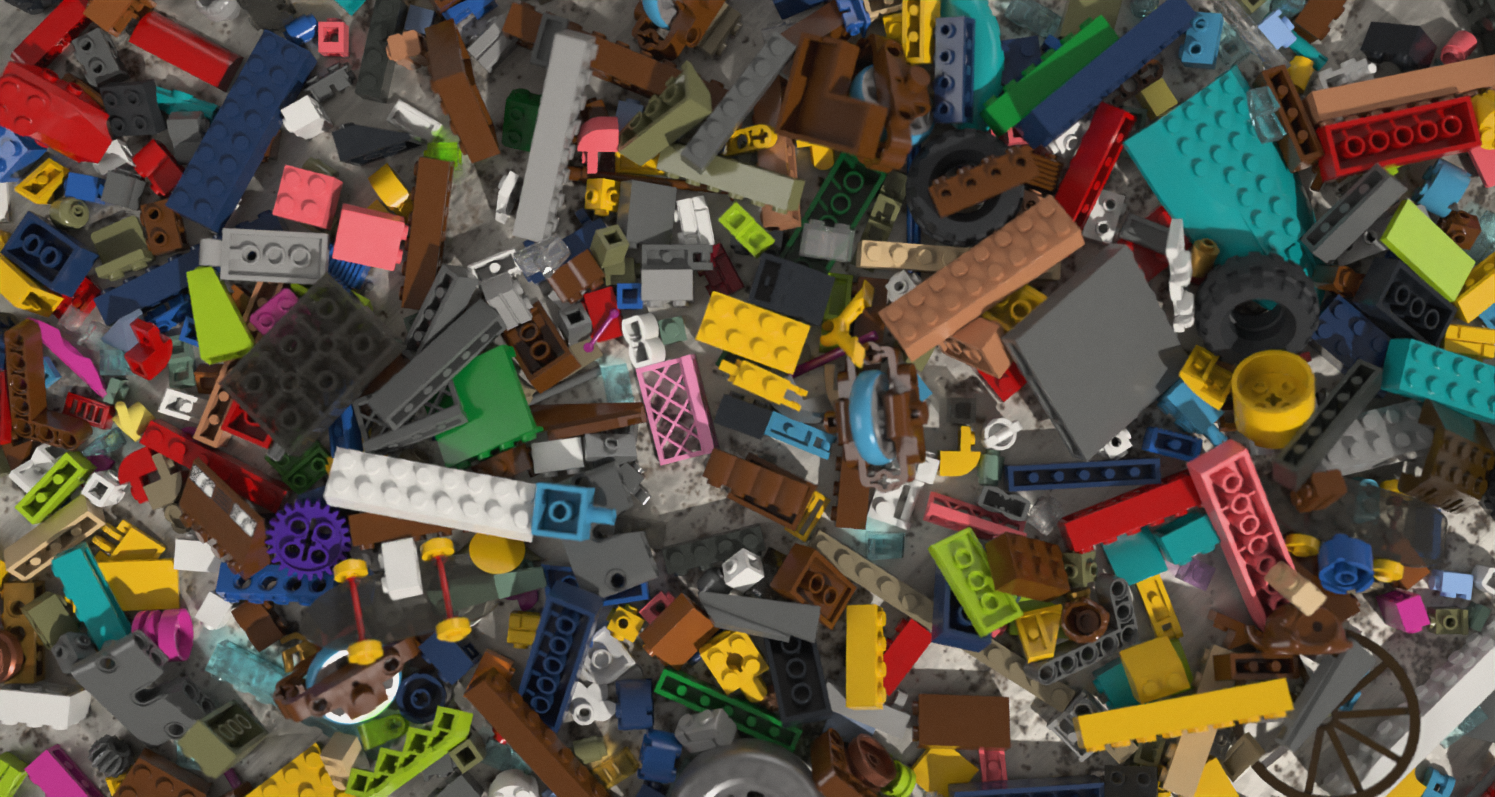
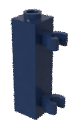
(576, 242)

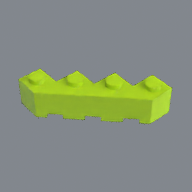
(419, 752)

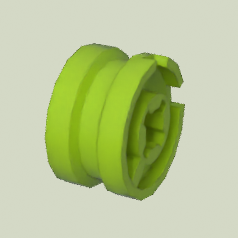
(903, 783)

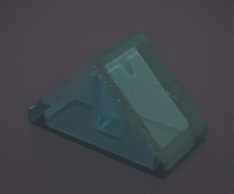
(884, 545)

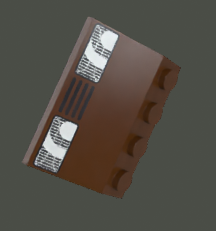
(224, 521)

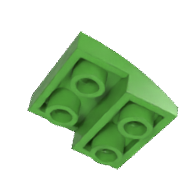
(302, 471)

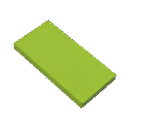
(1427, 250)
(969, 576)

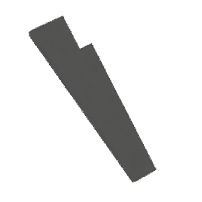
(1323, 693)

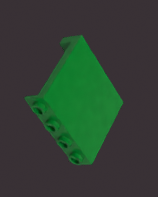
(494, 409)

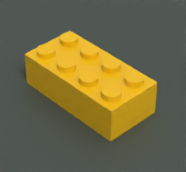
(752, 332)

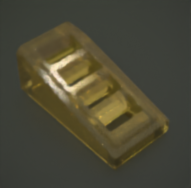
(624, 762)

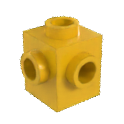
(602, 196)
(621, 631)

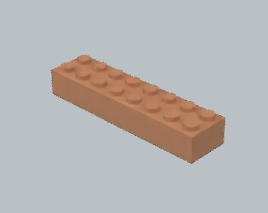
(982, 277)

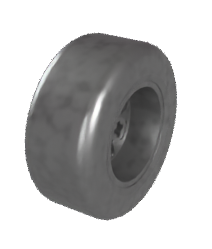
(745, 767)

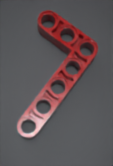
(53, 34)

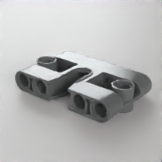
(599, 559)
(118, 681)

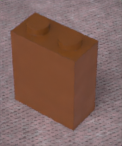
(678, 632)

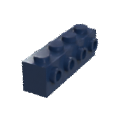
(954, 70)

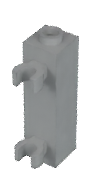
(890, 719)

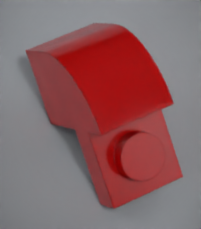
(151, 351)
(136, 471)

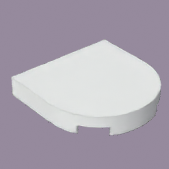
(607, 658)

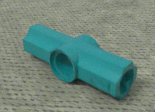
(180, 101)

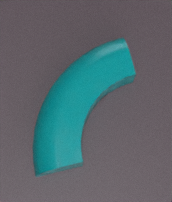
(988, 53)

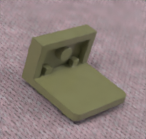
(121, 248)

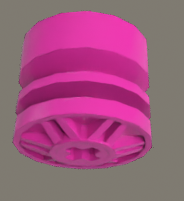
(168, 630)

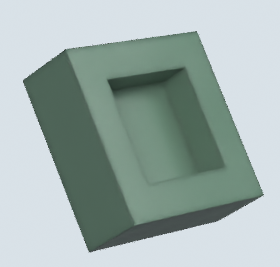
(672, 330)
(116, 390)
(1477, 616)

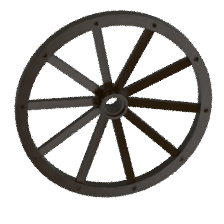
(1402, 761)

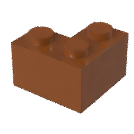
(116, 14)

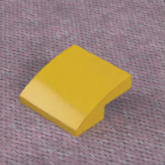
(1207, 378)
(942, 767)

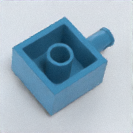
(1191, 412)
(567, 511)

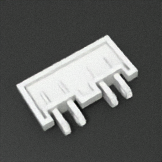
(1180, 277)

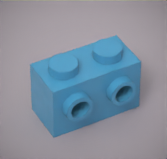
(1202, 41)

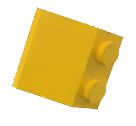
(1153, 669)

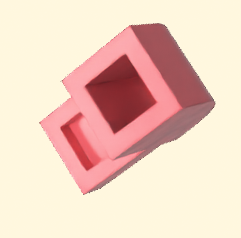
(596, 136)

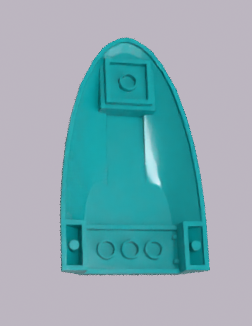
(1222, 179)

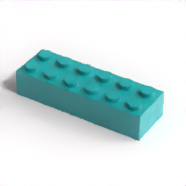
(1440, 375)

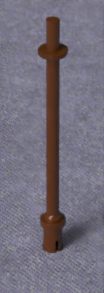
(579, 173)

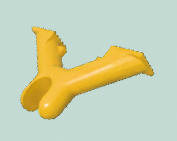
(840, 325)

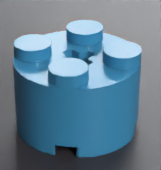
(1443, 187)

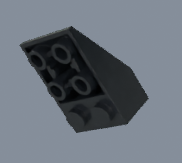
(791, 289)

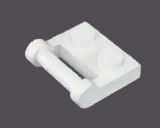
(884, 504)

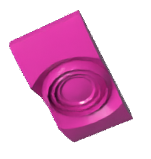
(80, 365)

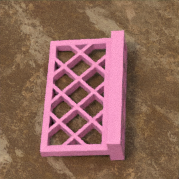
(698, 404)

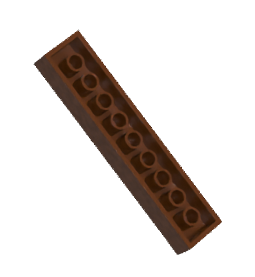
(613, 61)

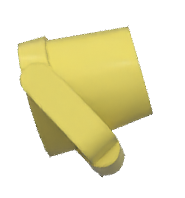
(133, 419)

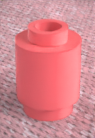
(1458, 47)

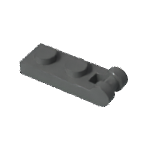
(676, 257)

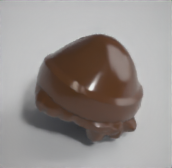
(1084, 620)

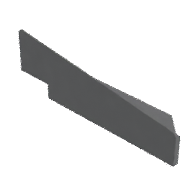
(761, 616)

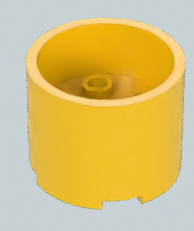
(1272, 397)

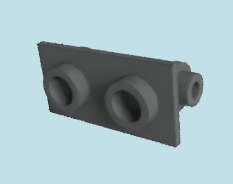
(336, 75)

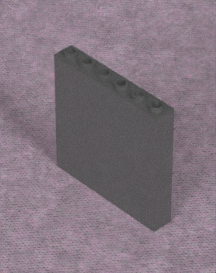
(1097, 351)

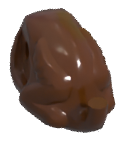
(1294, 633)

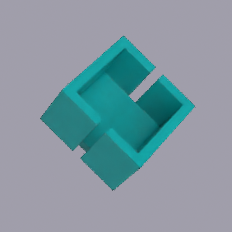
(1186, 537)

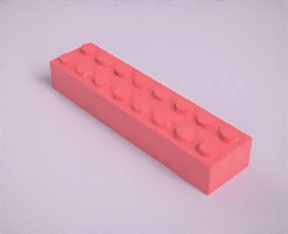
(1243, 524)

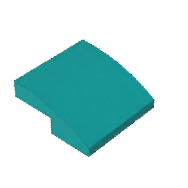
(1135, 556)

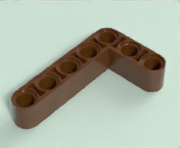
(28, 392)
(830, 769)

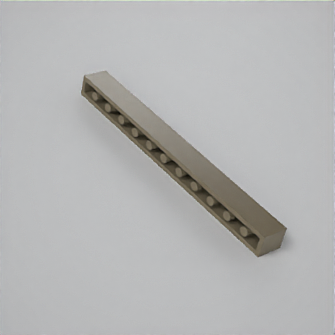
(920, 608)

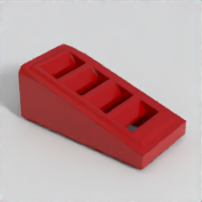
(106, 417)

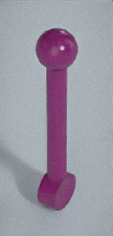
(589, 347)

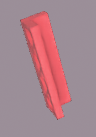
(956, 520)

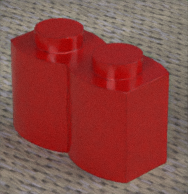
(159, 166)

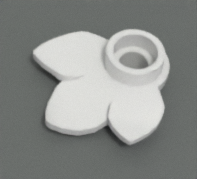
(594, 700)

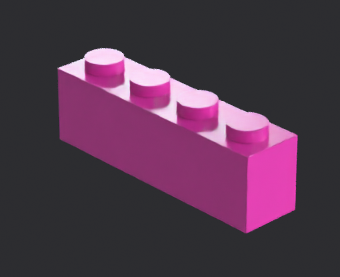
(60, 775)

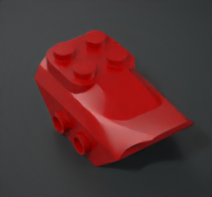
(53, 112)

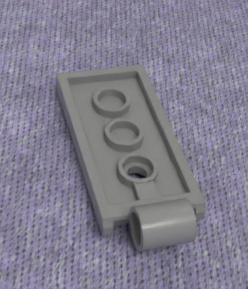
(279, 255)

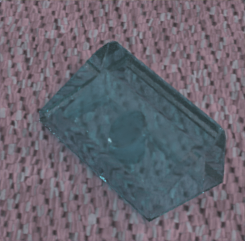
(617, 384)

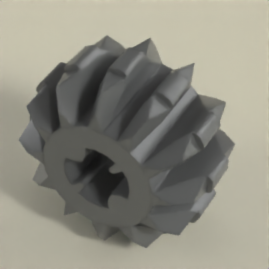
(111, 756)

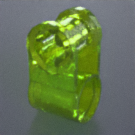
(380, 731)

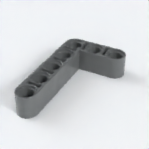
(1121, 633)

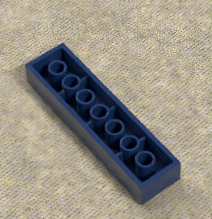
(1105, 73)
(241, 132)

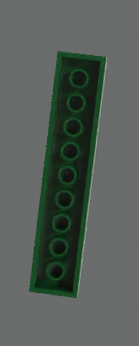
(839, 200)

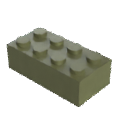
(222, 738)

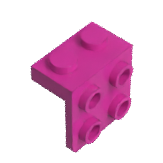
(273, 310)

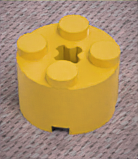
(1485, 117)

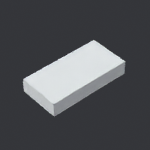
(414, 121)

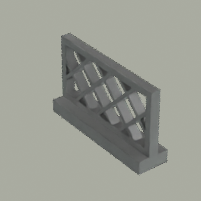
(411, 431)

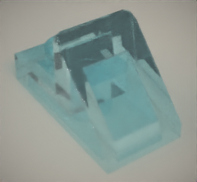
(114, 363)

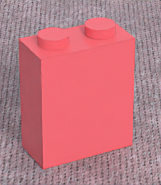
(369, 237)

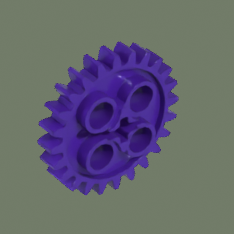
(286, 533)

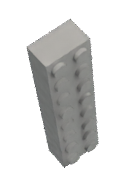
(554, 135)

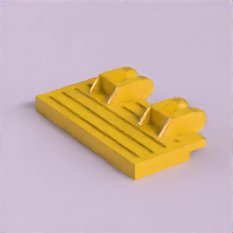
(133, 545)

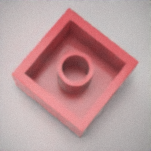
(307, 197)

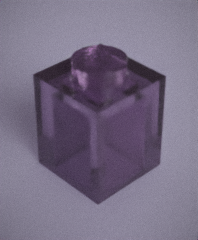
(1196, 574)

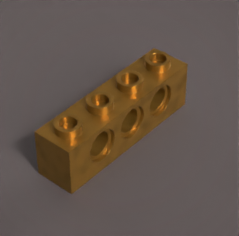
(12, 618)

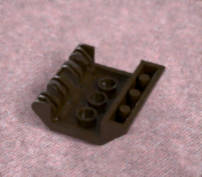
(1455, 464)

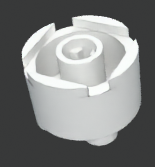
(514, 784)

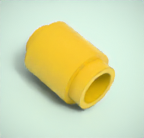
(1300, 72)

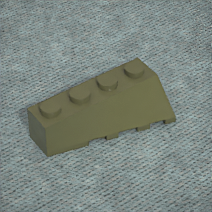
(666, 117)

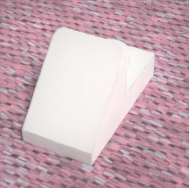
(182, 405)

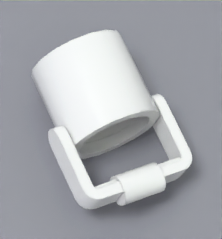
(999, 433)

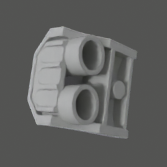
(1063, 724)

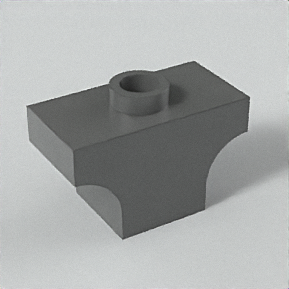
(609, 447)

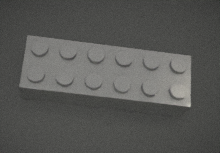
(1379, 439)

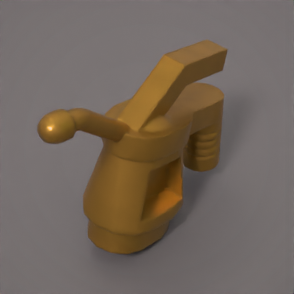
(305, 650)

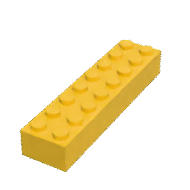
(1183, 713)

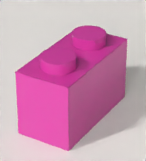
(1403, 610)

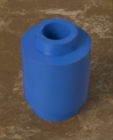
(302, 29)

